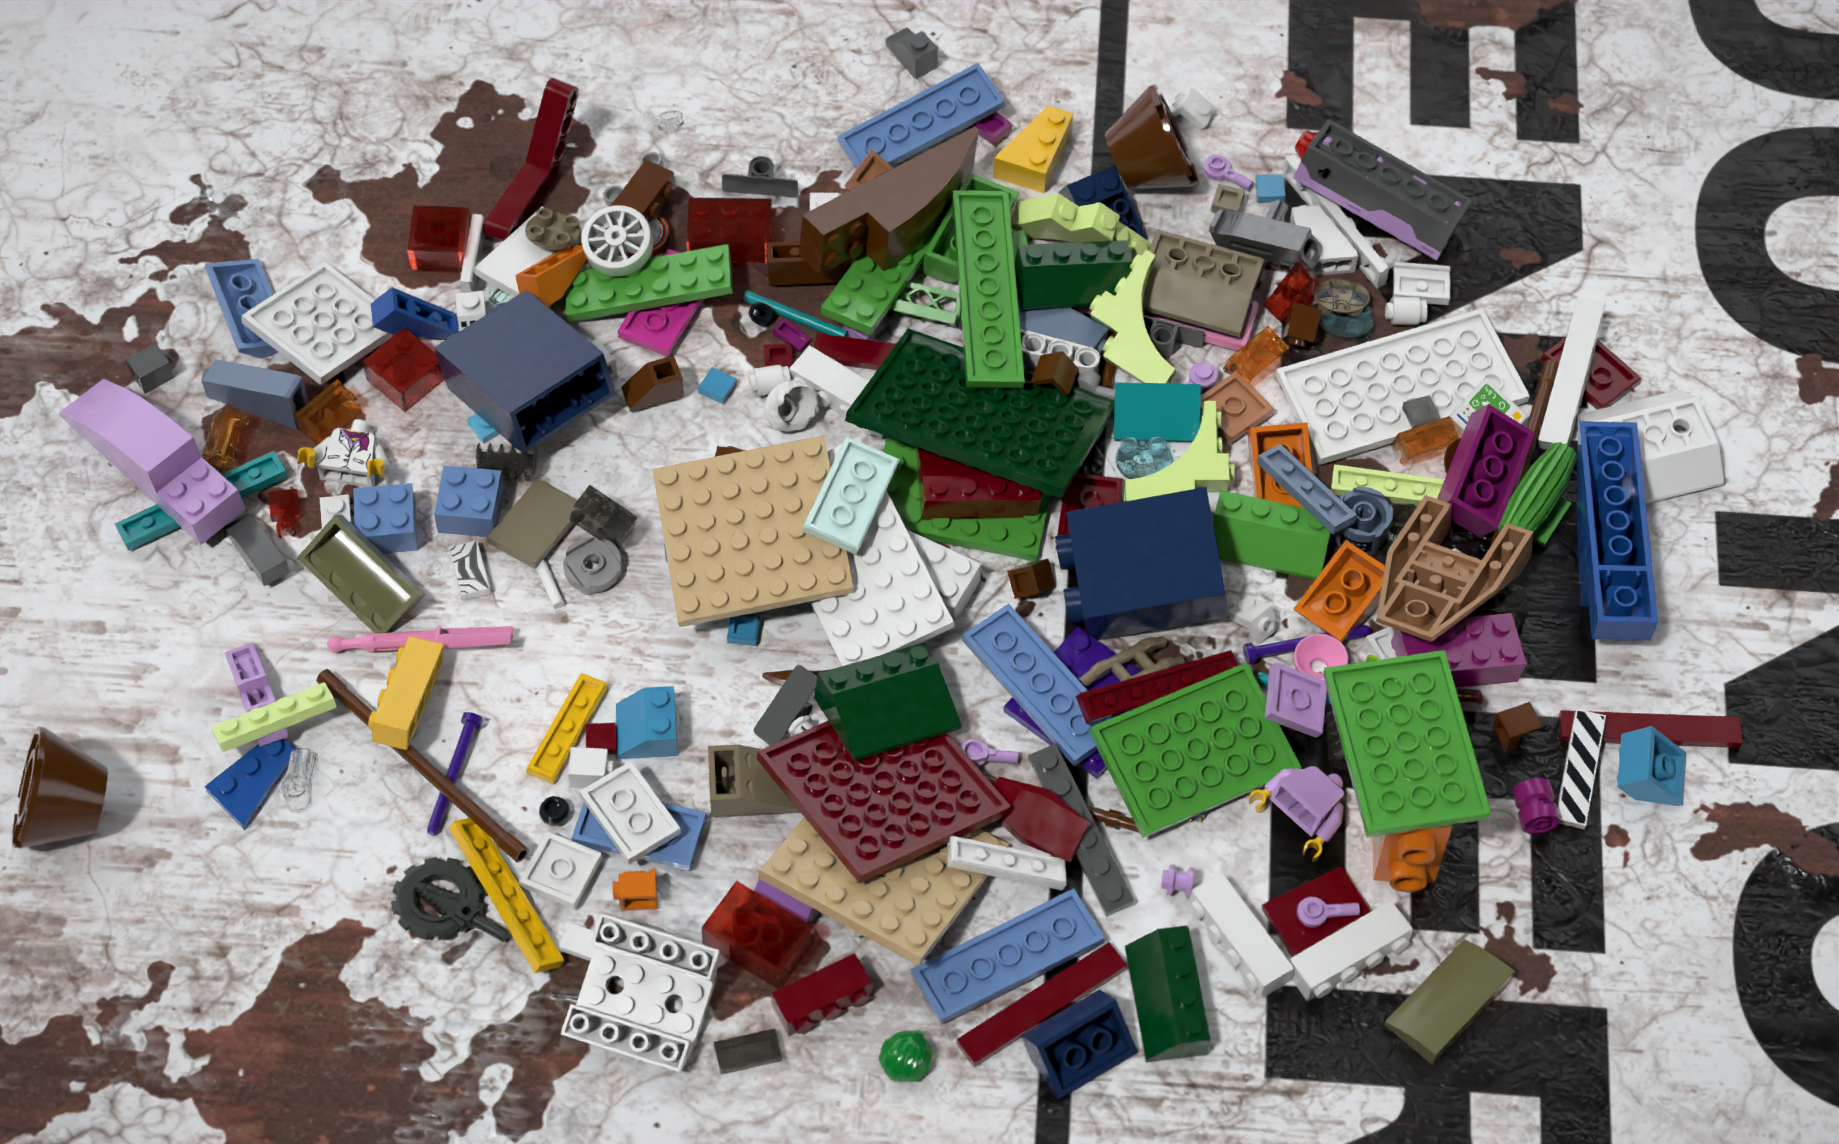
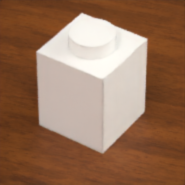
(588, 766)

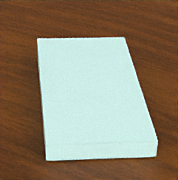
(850, 495)

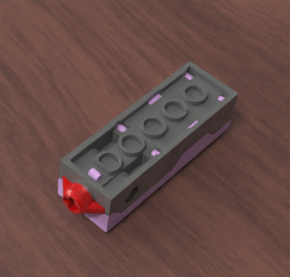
(1379, 187)

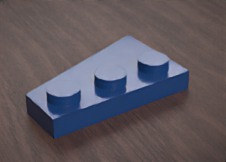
(249, 779)

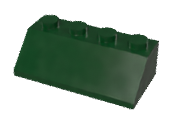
(1069, 272)
(1168, 995)

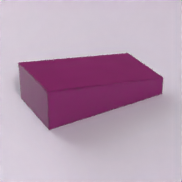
(790, 334)

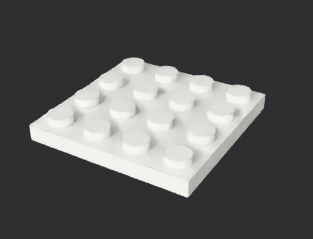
(318, 323)

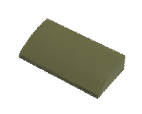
(360, 575)
(1449, 1000)

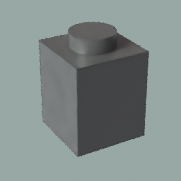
(150, 368)

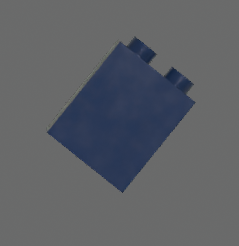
(525, 371)
(1143, 565)

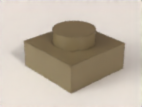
(1227, 198)

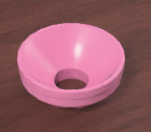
(1319, 648)

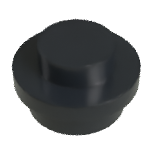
(554, 811)

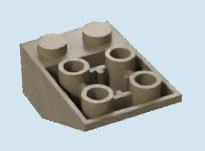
(742, 784)

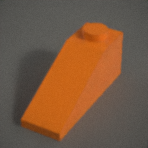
(552, 275)

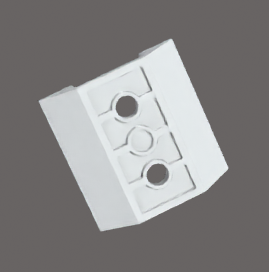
(1669, 460)
(652, 972)

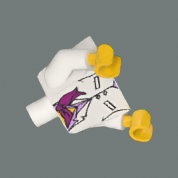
(347, 456)

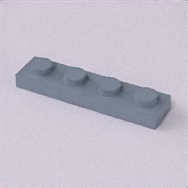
(1306, 489)

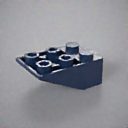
(1109, 190)

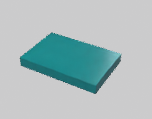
(1157, 410)

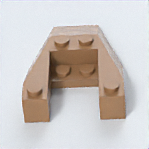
(1436, 587)

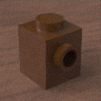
(1301, 324)

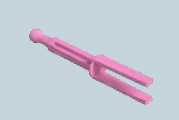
(448, 636)

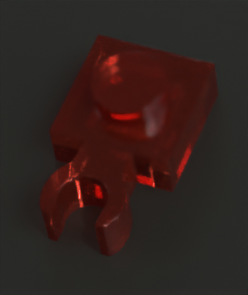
(284, 508)

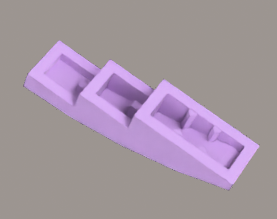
(252, 684)

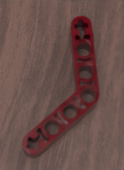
(541, 163)

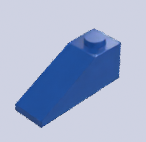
(423, 319)

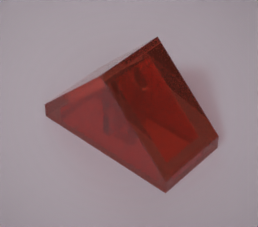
(1296, 287)

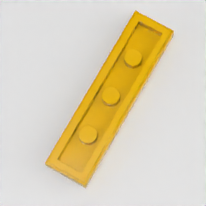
(567, 728)

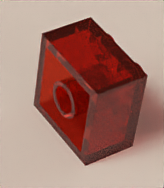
(438, 238)
(403, 369)

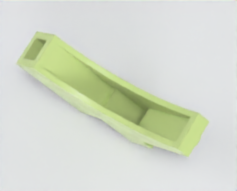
(1063, 220)
(1123, 314)
(1198, 467)

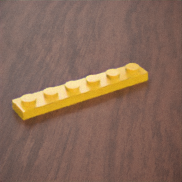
(507, 896)

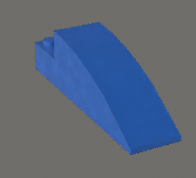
(1614, 533)

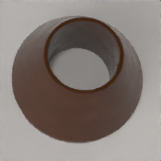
(1150, 146)
(58, 792)

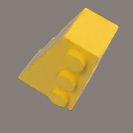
(1035, 151)

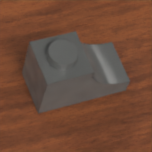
(913, 51)

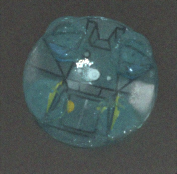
(1345, 325)
(1142, 457)

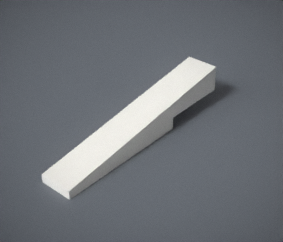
(1572, 373)

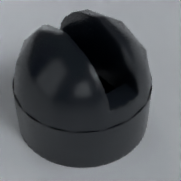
(758, 318)

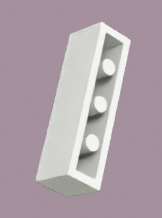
(833, 383)
(1240, 936)
(1350, 950)

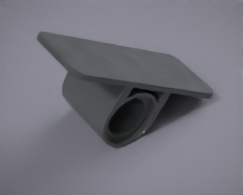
(760, 181)
(1170, 333)
(787, 705)

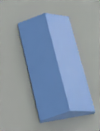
(239, 289)

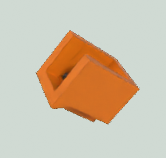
(636, 890)

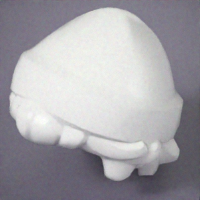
(791, 406)

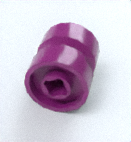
(1536, 806)

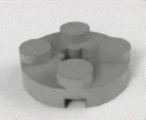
(596, 579)

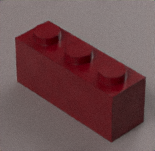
(822, 995)

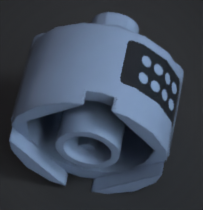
(1371, 522)

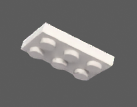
(630, 812)

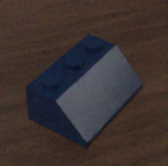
(1080, 1043)

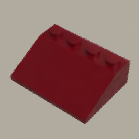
(963, 491)

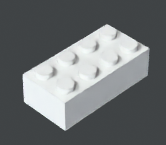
(951, 572)

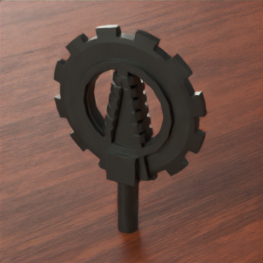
(456, 910)

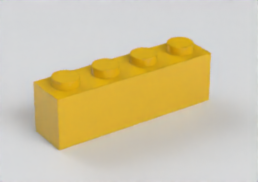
(406, 692)

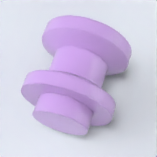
(1203, 374)
(1179, 881)

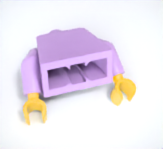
(1308, 800)

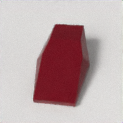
(1042, 819)

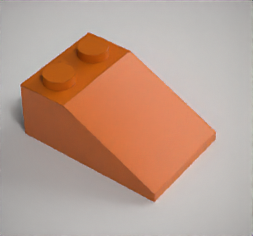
(1260, 439)
(1343, 592)

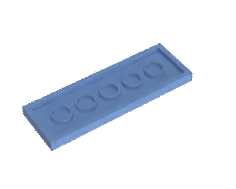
(924, 118)
(1034, 680)
(1007, 956)

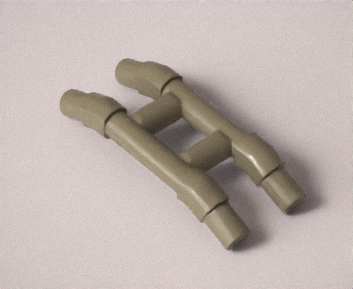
(1135, 652)

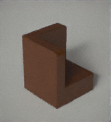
(1056, 369)
(1031, 578)
(1515, 723)

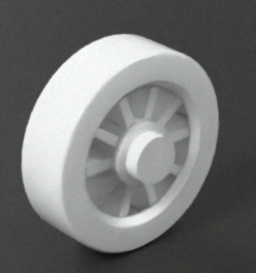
(617, 240)

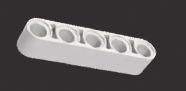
(1043, 344)

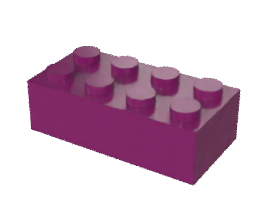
(1485, 469)
(1476, 647)

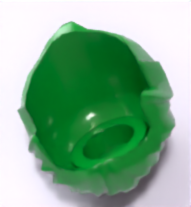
(906, 1056)

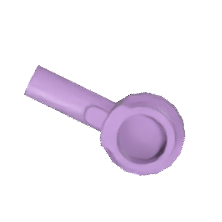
(1218, 169)
(980, 753)
(1314, 911)

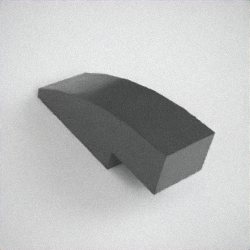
(257, 549)

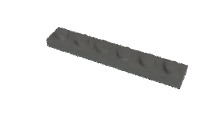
(1092, 851)

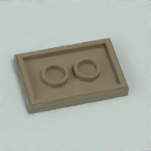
(534, 524)

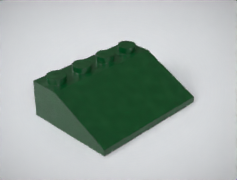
(887, 701)

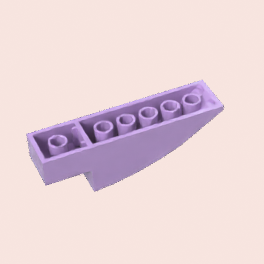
(155, 457)

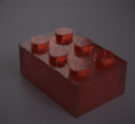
(738, 222)
(758, 935)

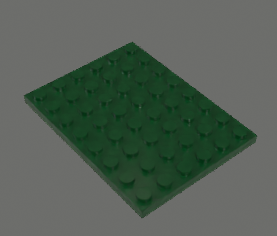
(1010, 432)

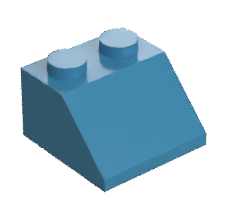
(647, 724)
(1651, 767)

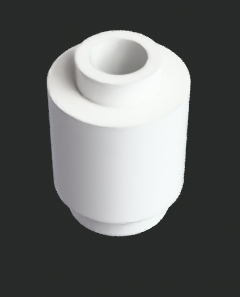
(1406, 311)
(767, 378)

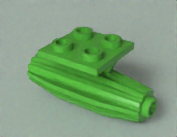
(1537, 499)

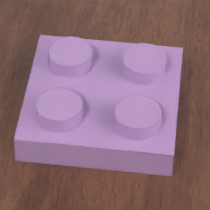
(1296, 700)

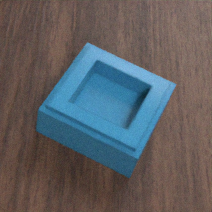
(1269, 188)
(717, 385)
(744, 630)

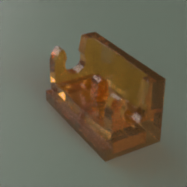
(1256, 354)
(328, 411)
(224, 438)
(1425, 439)

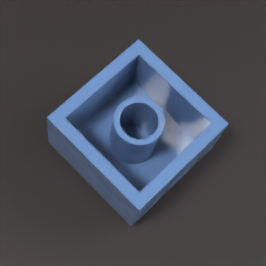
(468, 501)
(387, 516)

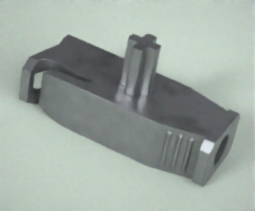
(1266, 236)

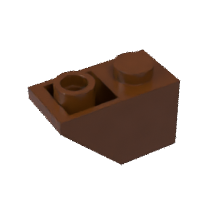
(654, 384)

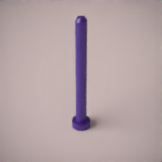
(1251, 653)
(471, 722)

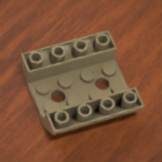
(1201, 283)

